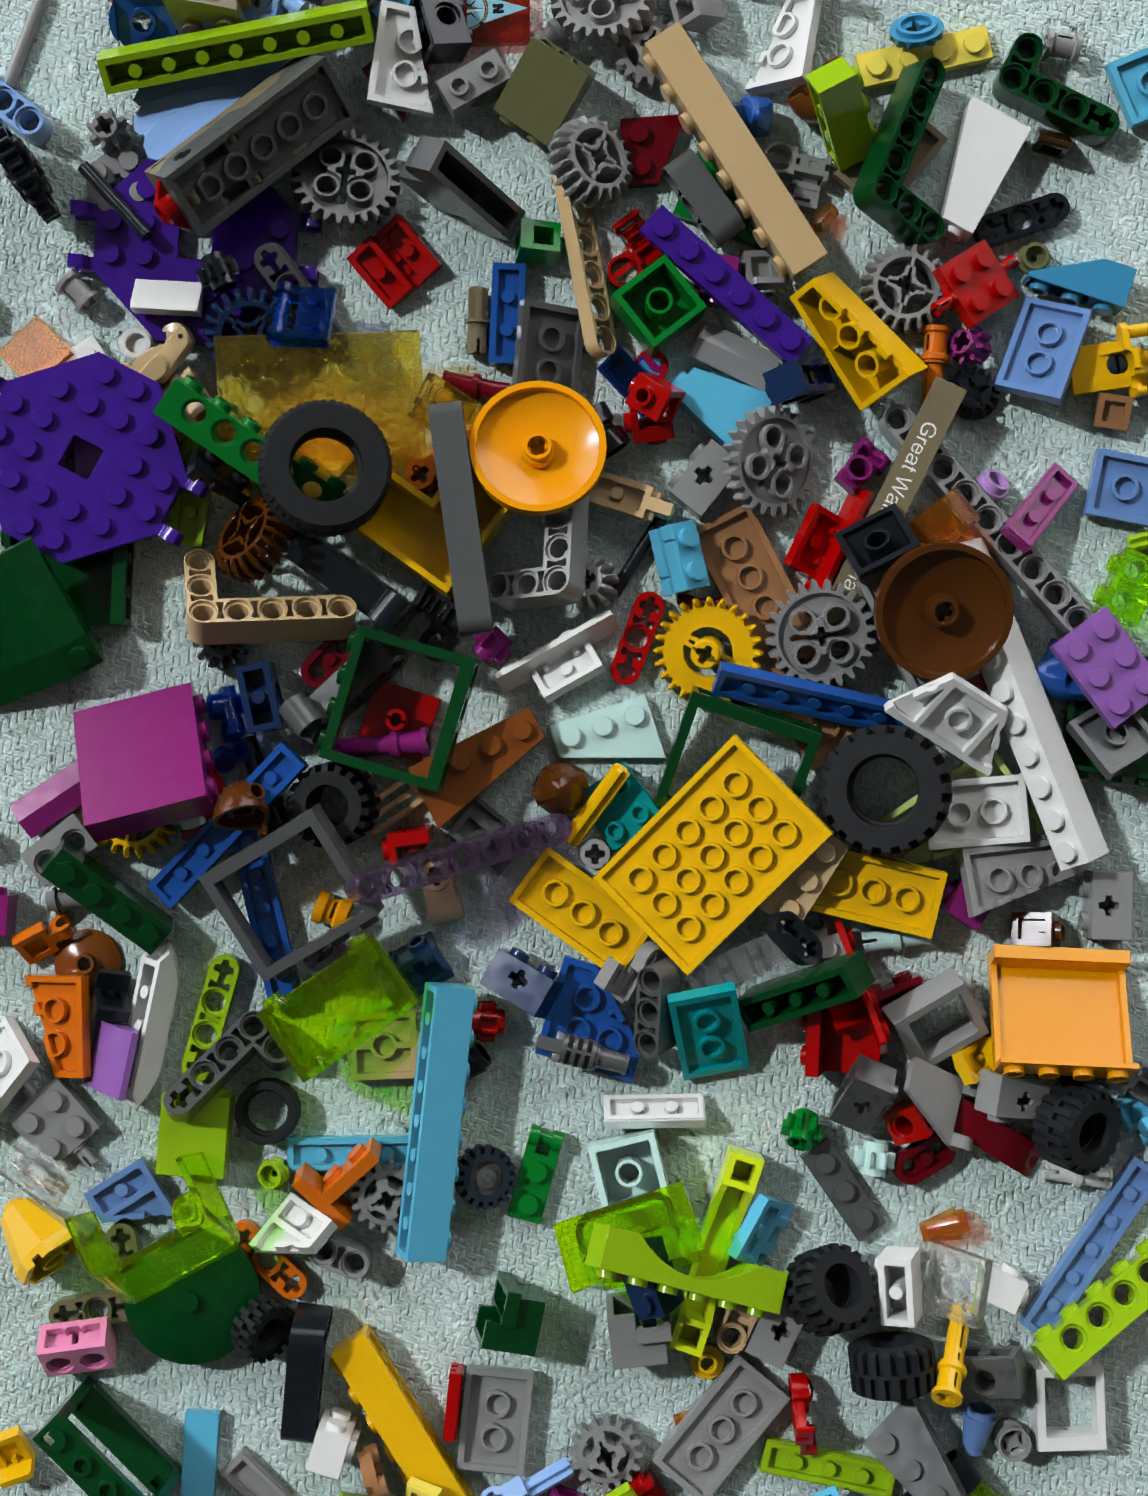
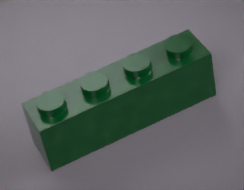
(107, 896)
(805, 991)

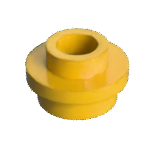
(708, 1372)

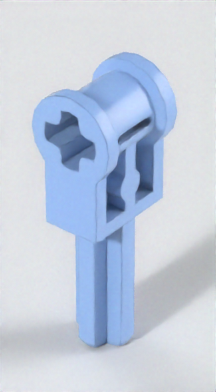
(535, 1484)

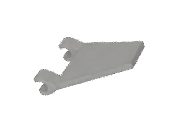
(938, 1099)

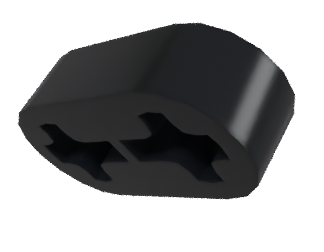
(797, 934)

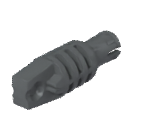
(582, 1053)

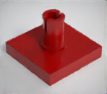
(399, 709)

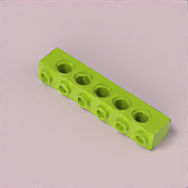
(1115, 1317)

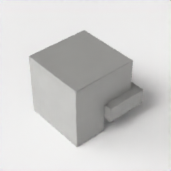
(634, 1341)

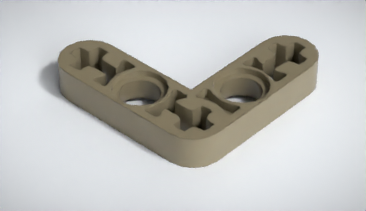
(73, 1303)

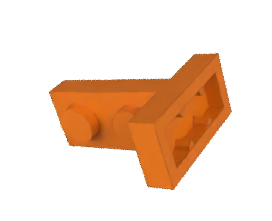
(327, 1191)

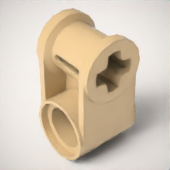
(442, 899)
(738, 1320)

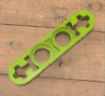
(206, 1015)

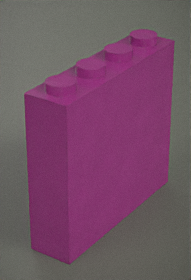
(144, 762)

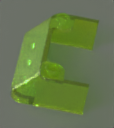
(203, 1237)

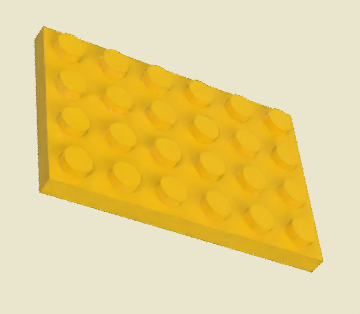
(712, 854)

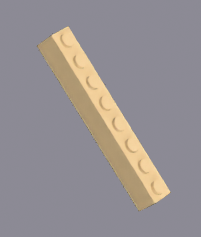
(732, 151)

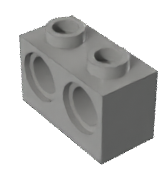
(38, 852)

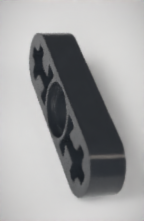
(1047, 221)

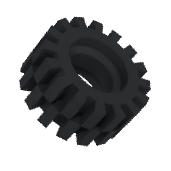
(247, 1333)

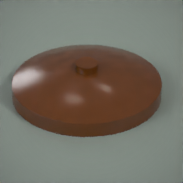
(943, 610)

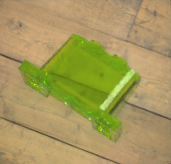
(650, 1214)

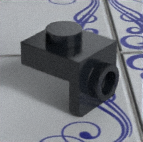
(110, 996)

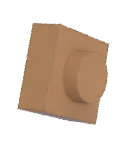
(1113, 411)

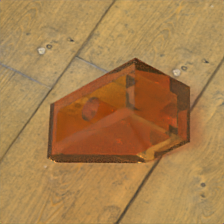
(945, 519)

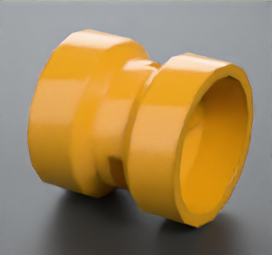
(325, 907)

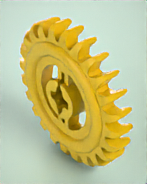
(681, 632)

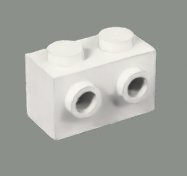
(899, 1286)
(333, 1442)

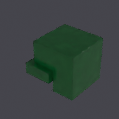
(513, 1319)

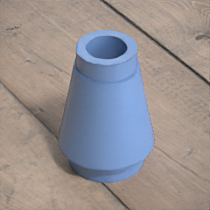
(977, 1427)

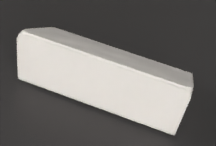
(167, 298)

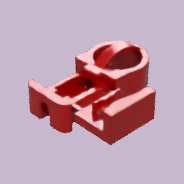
(642, 253)
(799, 1404)

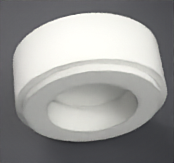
(135, 342)

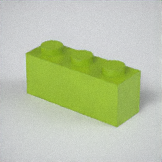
(841, 112)

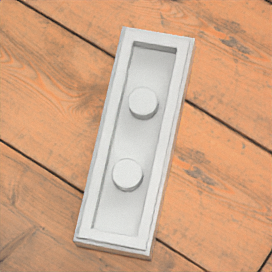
(654, 1111)

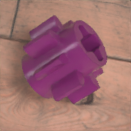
(971, 346)
(493, 646)

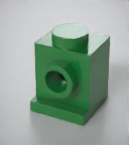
(539, 242)

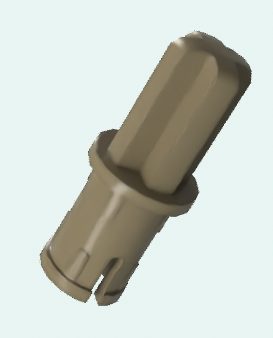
(477, 320)

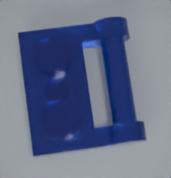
(313, 318)

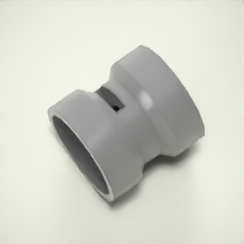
(1016, 1445)

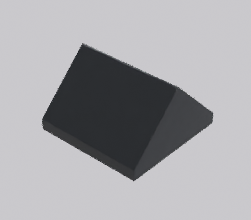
(876, 541)

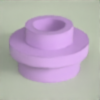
(993, 484)

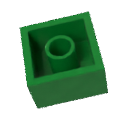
(657, 305)

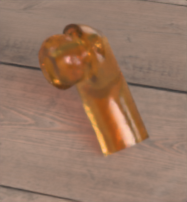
(823, 218)

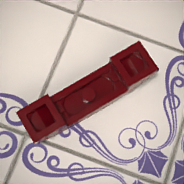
(996, 1138)

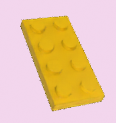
(884, 893)
(577, 910)

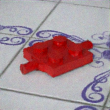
(975, 284)

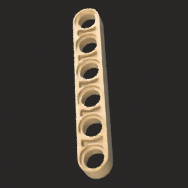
(590, 262)

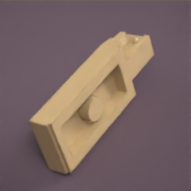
(630, 498)

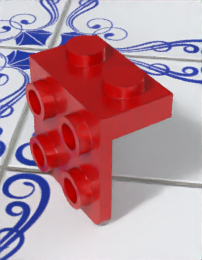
(834, 1051)

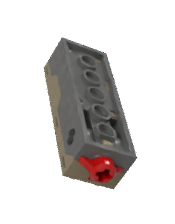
(250, 145)

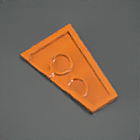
(65, 1015)

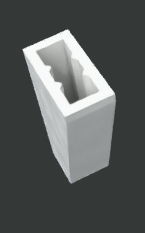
(980, 160)

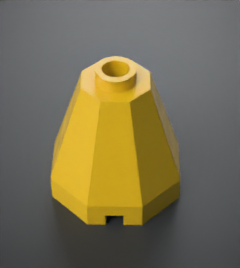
(35, 1240)

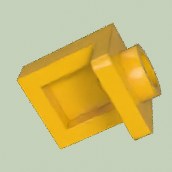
(972, 1059)
(16, 1457)

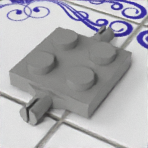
(56, 1120)

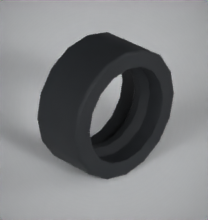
(255, 1134)

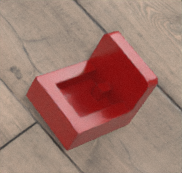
(646, 429)

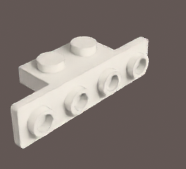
(563, 662)

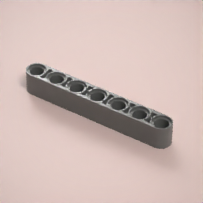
(460, 518)

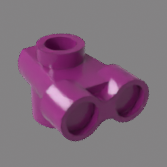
(865, 463)

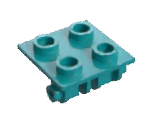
(626, 812)

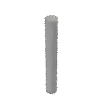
(24, 42)

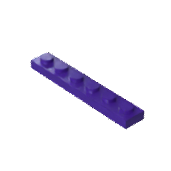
(725, 285)

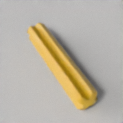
(598, 803)

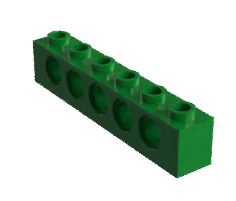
(174, 411)

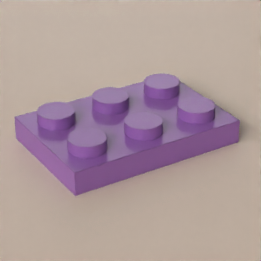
(1105, 666)

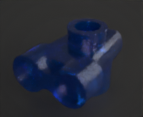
(227, 707)

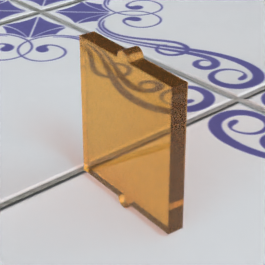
(34, 349)

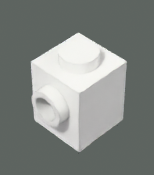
(1007, 1288)

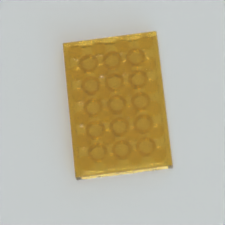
(363, 369)

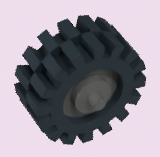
(485, 1176)

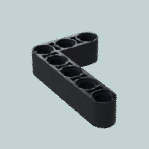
(346, 579)

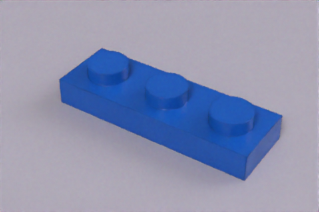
(506, 294)

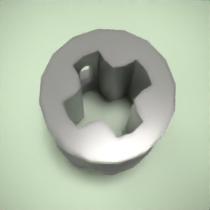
(1062, 45)
(77, 292)
(587, 860)

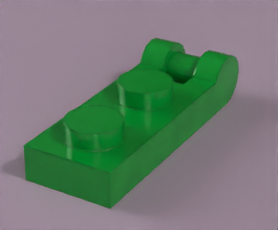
(535, 1175)

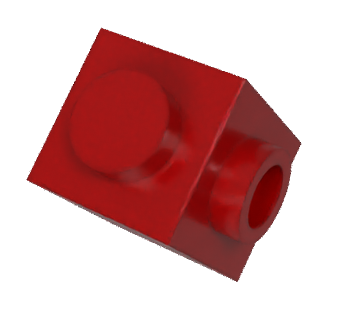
(654, 397)

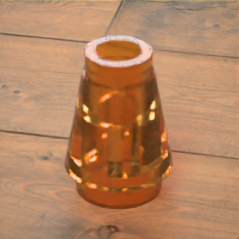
(946, 1226)

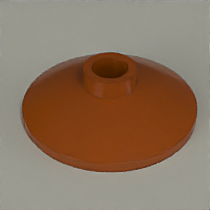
(91, 944)

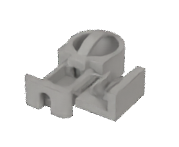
(805, 174)
(619, 981)

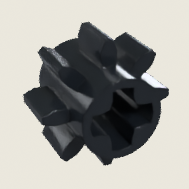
(218, 272)

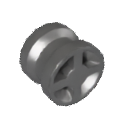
(554, 33)

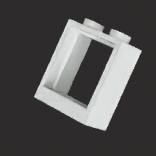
(1067, 1437)

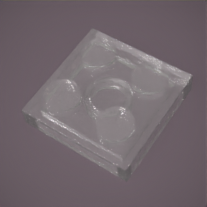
(956, 1284)

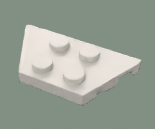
(954, 718)

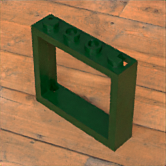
(745, 713)
(451, 725)
(118, 1433)

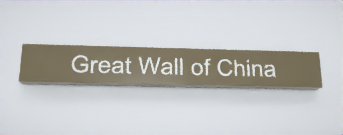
(910, 465)

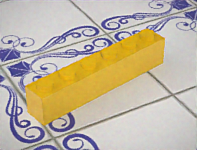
(395, 1413)

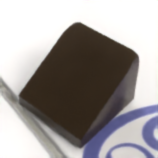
(1051, 143)

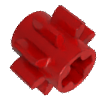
(488, 1021)

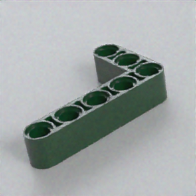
(880, 181)

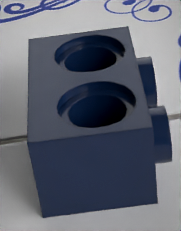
(800, 381)

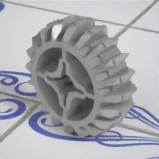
(596, 159)
(891, 287)

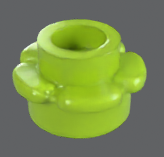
(266, 1175)

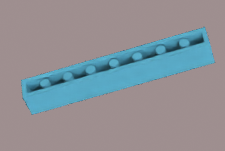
(436, 1122)

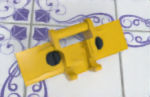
(1113, 364)

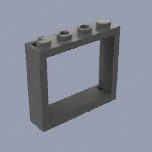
(342, 859)

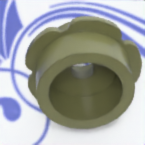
(1033, 249)

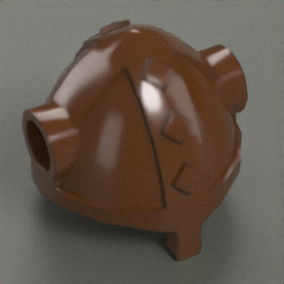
(560, 788)
(247, 805)

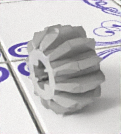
(600, 587)

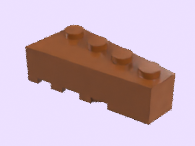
(479, 763)

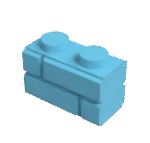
(679, 558)

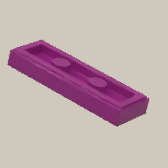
(1039, 508)

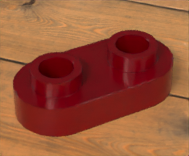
(326, 656)
(923, 1160)

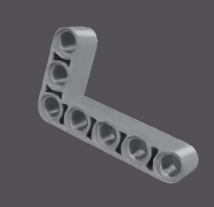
(555, 570)

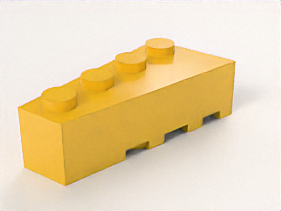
(855, 340)

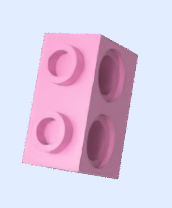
(77, 1346)

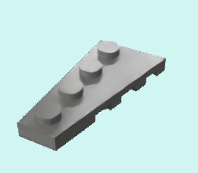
(1008, 872)

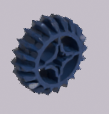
(225, 314)

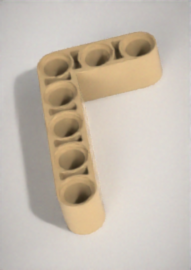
(258, 618)

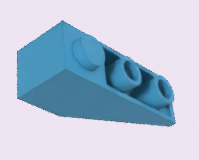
(1094, 283)

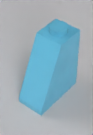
(717, 402)

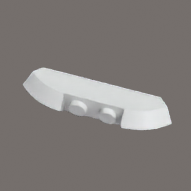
(151, 1017)

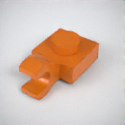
(41, 941)

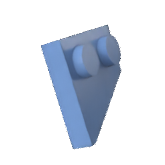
(130, 1194)

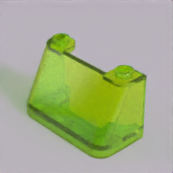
(339, 1007)

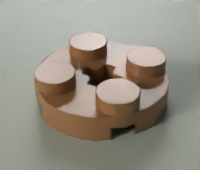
(372, 1470)

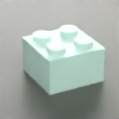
(627, 1165)

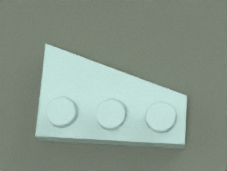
(610, 732)

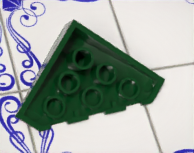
(40, 626)

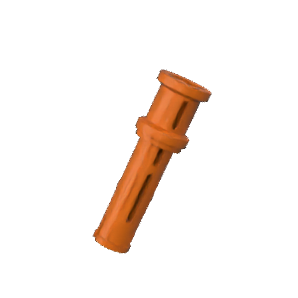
(934, 354)

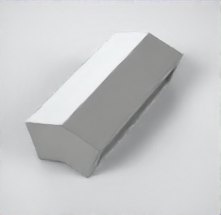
(733, 355)

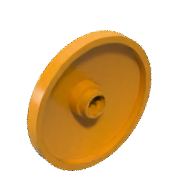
(537, 448)

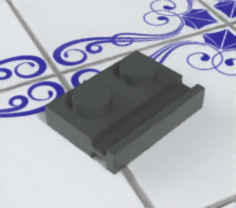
(480, 819)

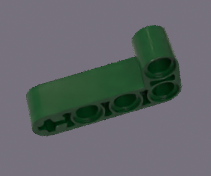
(1057, 95)

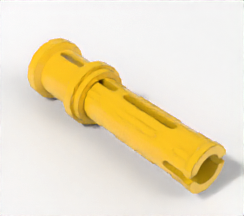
(951, 1367)

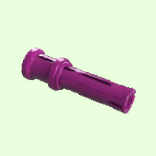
(394, 744)

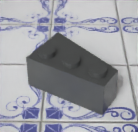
(913, 1452)

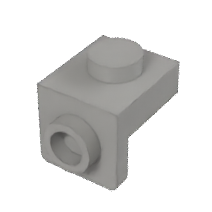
(759, 272)

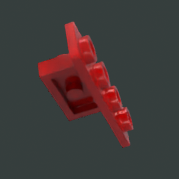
(815, 548)
(860, 1010)

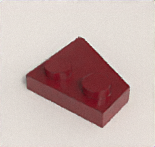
(650, 146)

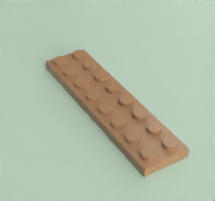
(753, 578)

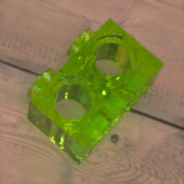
(1133, 591)

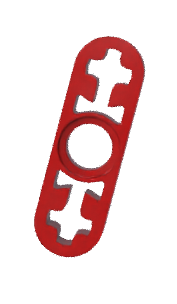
(654, 618)

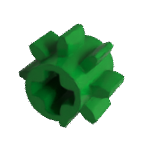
(802, 1129)

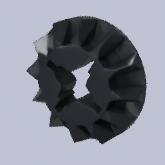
(988, 399)

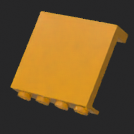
(1060, 1012)

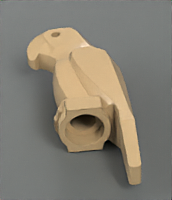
(165, 359)

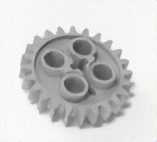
(601, 18)
(781, 459)
(817, 603)

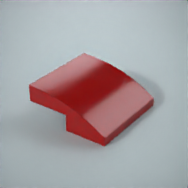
(395, 261)

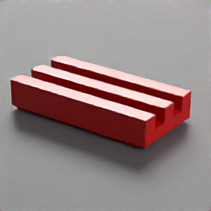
(453, 1402)

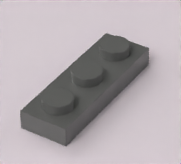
(842, 1189)

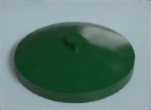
(195, 1316)

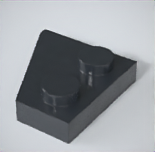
(223, 478)

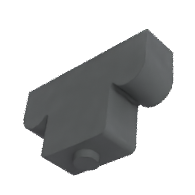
(459, 188)

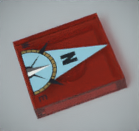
(498, 22)

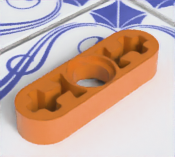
(291, 1270)

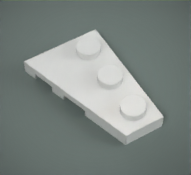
(790, 50)

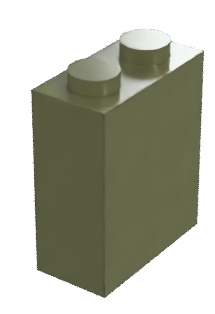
(543, 90)

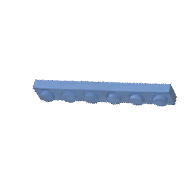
(1090, 1246)

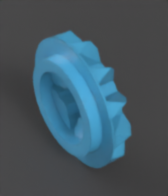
(916, 30)

